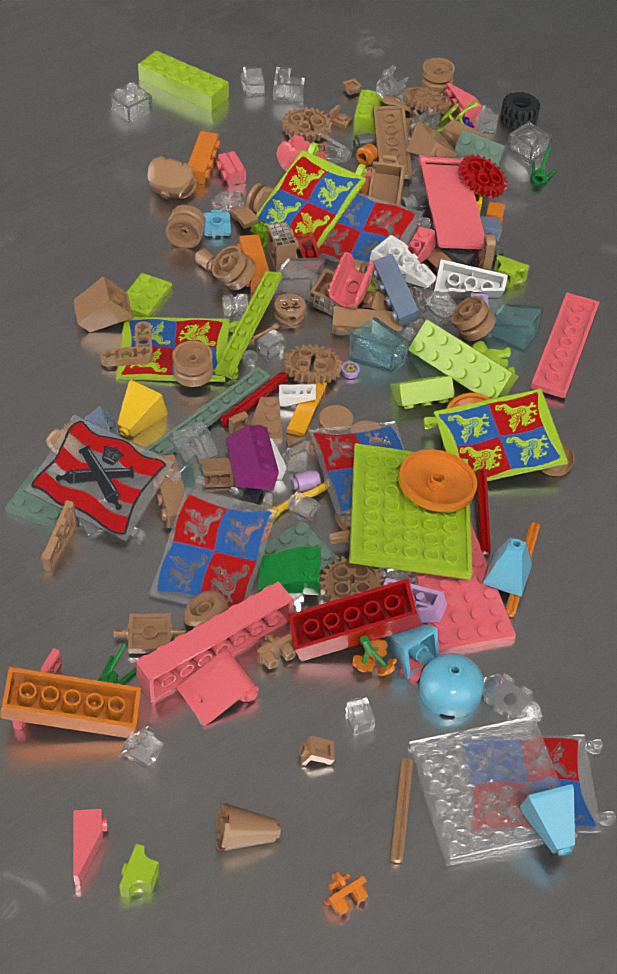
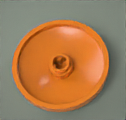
(437, 480)

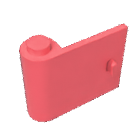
(219, 686)

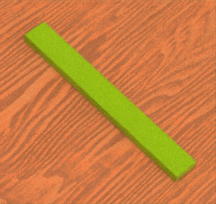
(248, 324)

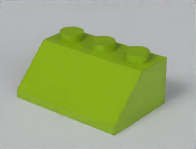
(364, 114)
(423, 391)

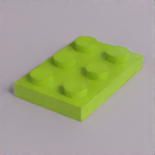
(147, 294)

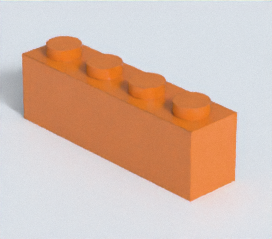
(203, 155)
(253, 247)

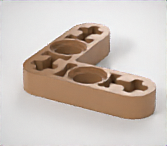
(485, 256)
(139, 350)

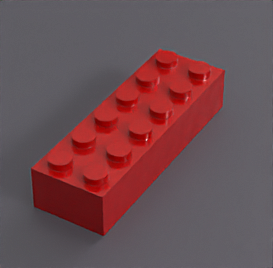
(347, 619)

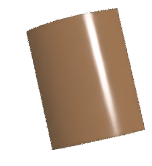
(217, 472)

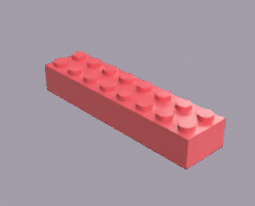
(231, 631)

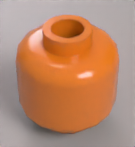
(367, 154)

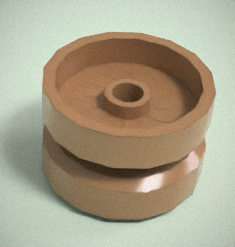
(437, 73)
(185, 226)
(233, 267)
(473, 318)
(192, 363)

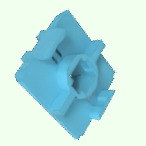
(217, 224)

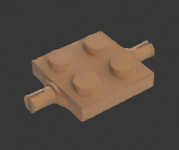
(148, 632)

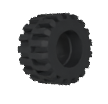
(519, 109)

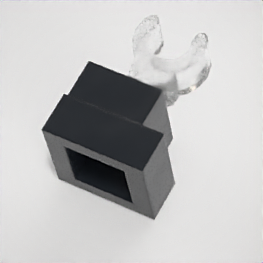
(249, 494)

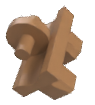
(273, 648)

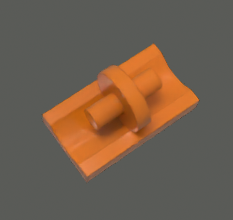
(355, 888)

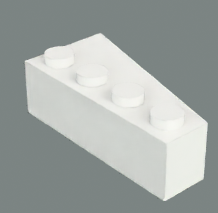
(462, 280)

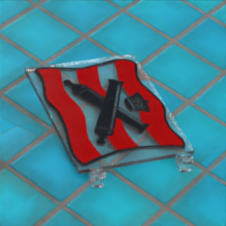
(103, 477)

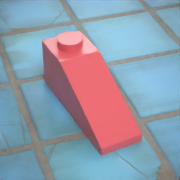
(86, 840)

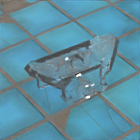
(394, 87)
(496, 689)

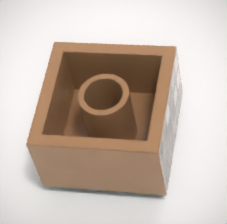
(280, 244)
(319, 293)

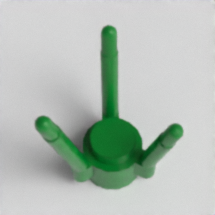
(539, 175)
(109, 674)

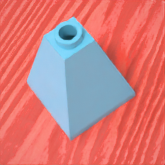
(509, 567)
(417, 643)
(553, 817)

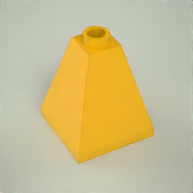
(140, 409)

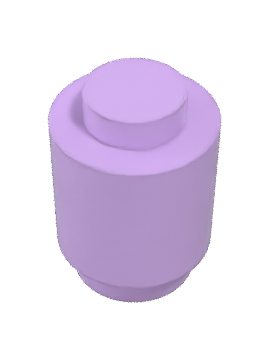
(305, 481)

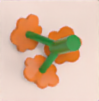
(376, 650)

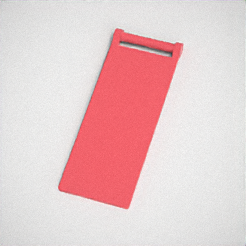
(451, 204)

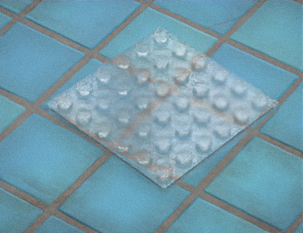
(477, 786)

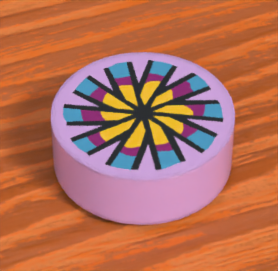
(350, 370)

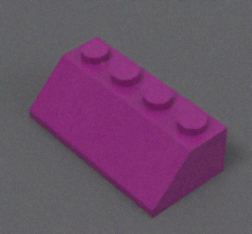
(252, 458)

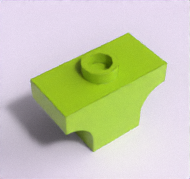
(515, 270)
(138, 873)

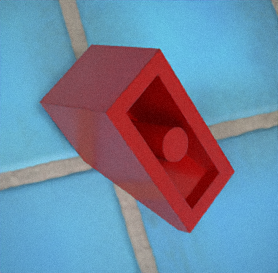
(308, 245)

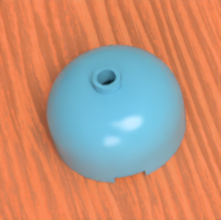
(451, 685)

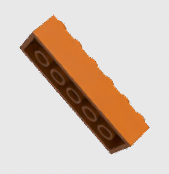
(70, 702)

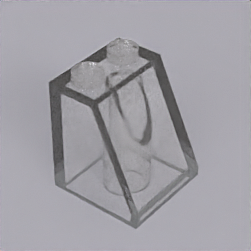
(300, 276)

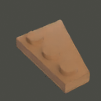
(269, 416)
(60, 536)

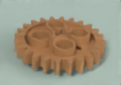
(426, 99)
(306, 123)
(299, 362)
(348, 579)

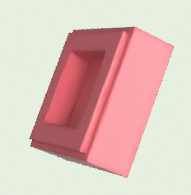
(414, 664)

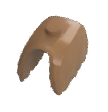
(171, 178)

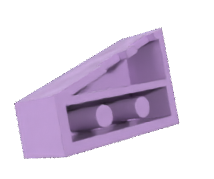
(430, 602)

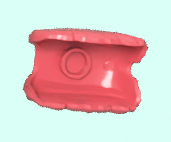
(288, 151)
(348, 284)

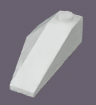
(415, 271)

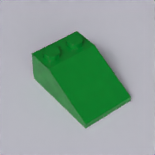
(294, 569)

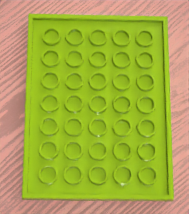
(397, 532)

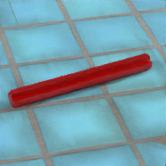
(254, 398)
(483, 511)

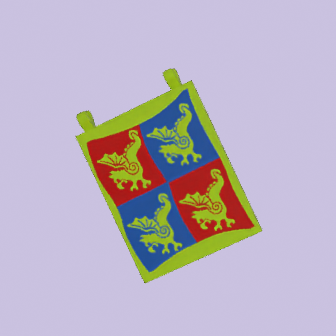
(312, 195)
(167, 335)
(502, 434)

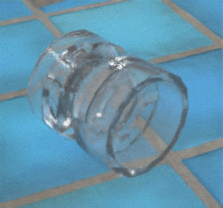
(234, 305)

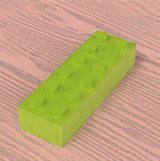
(183, 80)
(462, 361)

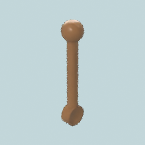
(275, 326)

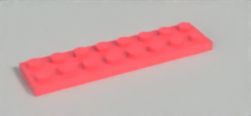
(565, 345)

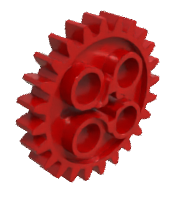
(482, 176)

